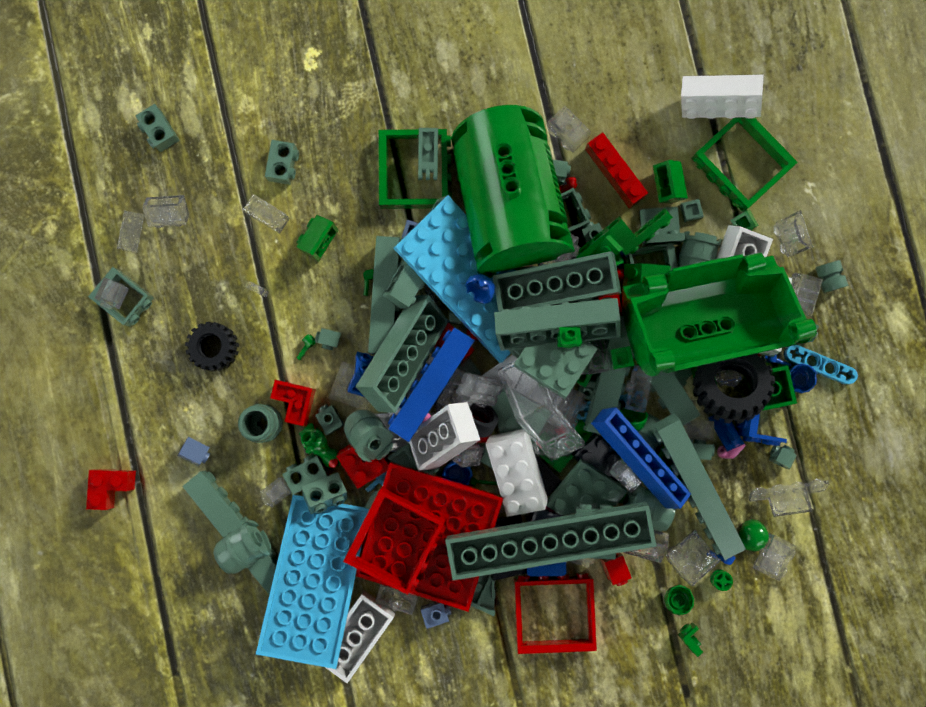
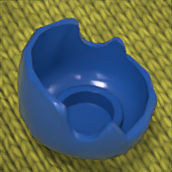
(481, 287)
(803, 378)
(457, 474)

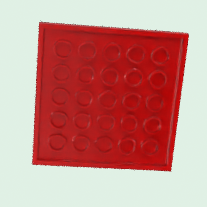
(401, 535)

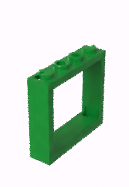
(765, 140)
(386, 203)

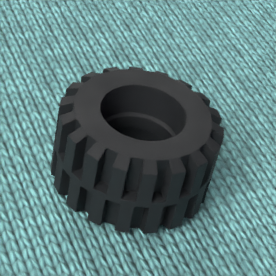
(197, 342)

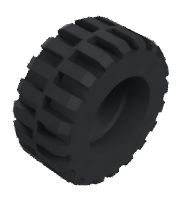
(734, 408)

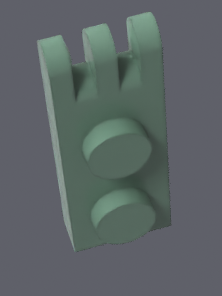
(428, 153)

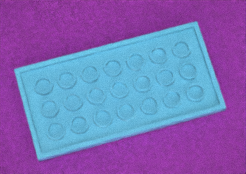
(444, 259)
(311, 585)

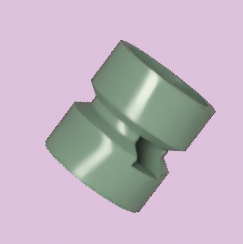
(831, 276)

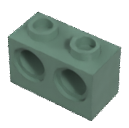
(158, 127)
(277, 162)
(306, 475)
(321, 488)

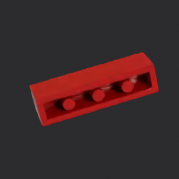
(616, 170)

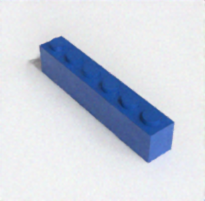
(431, 384)
(641, 458)

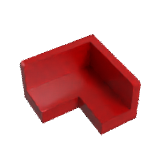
(299, 399)

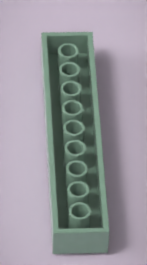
(550, 541)

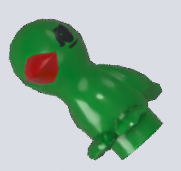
(316, 443)

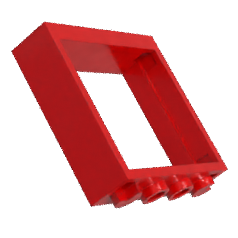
(379, 573)
(556, 646)

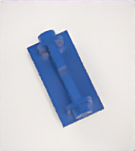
(727, 434)

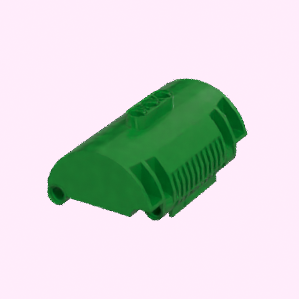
(503, 225)
(734, 292)

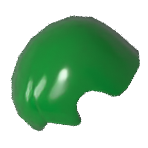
(636, 419)
(753, 535)
(679, 600)

